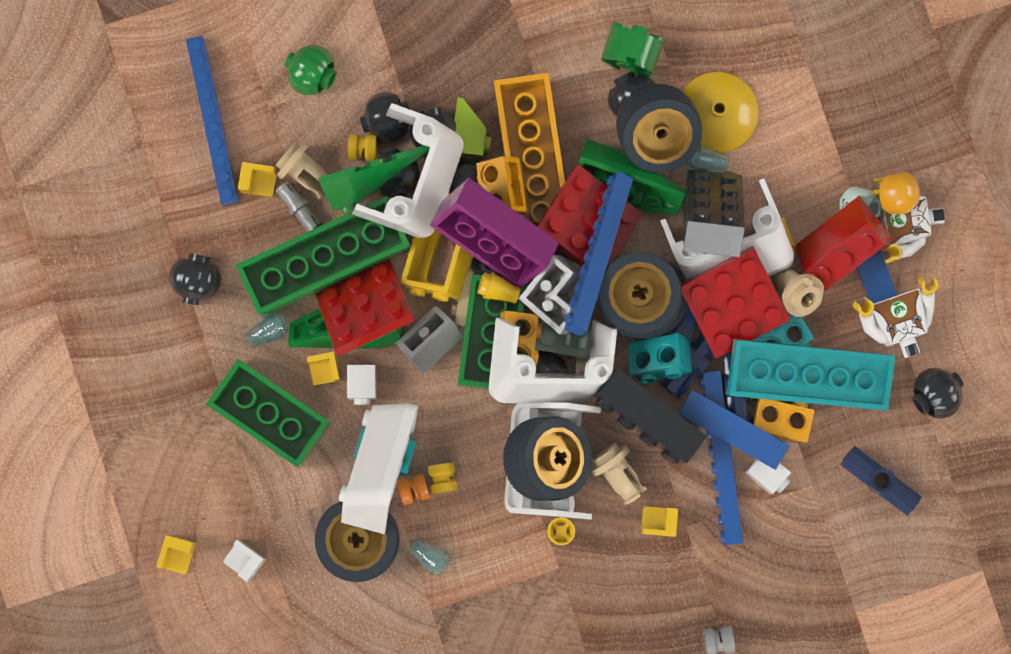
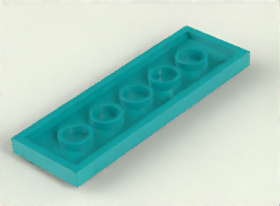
(810, 374)

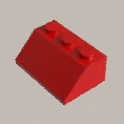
(842, 243)

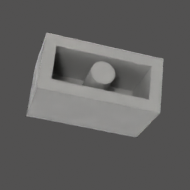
(429, 339)

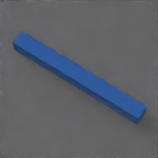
(212, 121)
(598, 254)
(723, 468)

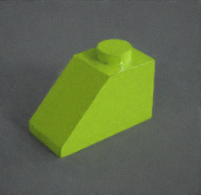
(471, 131)

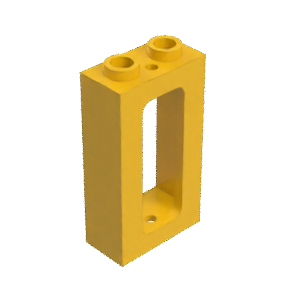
(420, 263)

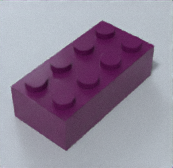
(494, 233)

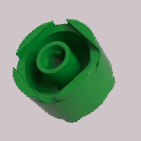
(632, 49)

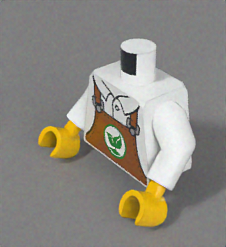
(908, 229)
(900, 317)

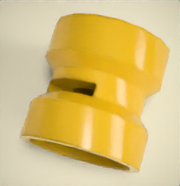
(362, 147)
(442, 478)
(564, 531)

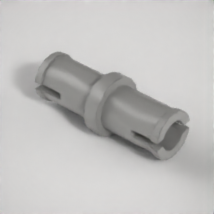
(298, 206)

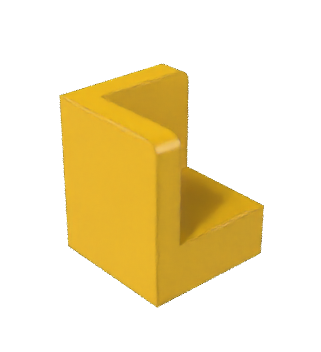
(257, 179)
(324, 368)
(659, 521)
(176, 554)

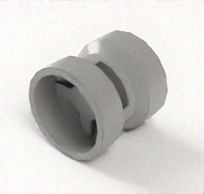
(712, 640)

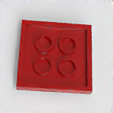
(575, 211)
(734, 301)
(364, 307)

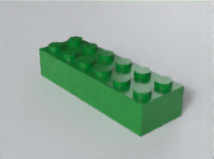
(319, 260)

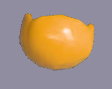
(899, 193)

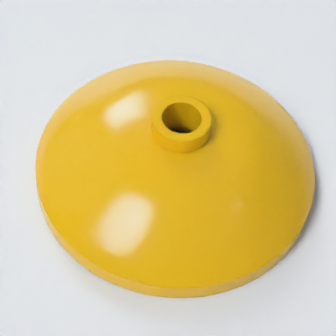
(740, 116)

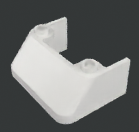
(416, 214)
(769, 242)
(515, 376)
(377, 465)
(522, 505)

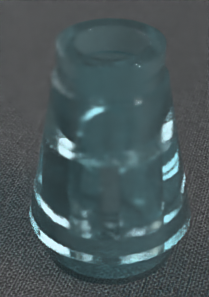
(709, 160)
(267, 330)
(430, 557)

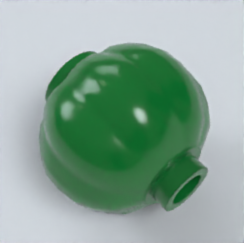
(311, 70)

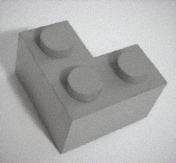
(549, 291)

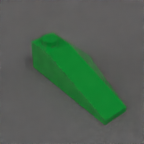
(356, 184)
(648, 189)
(312, 332)

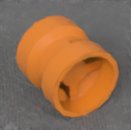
(419, 486)

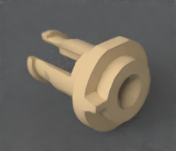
(296, 163)
(800, 292)
(618, 472)

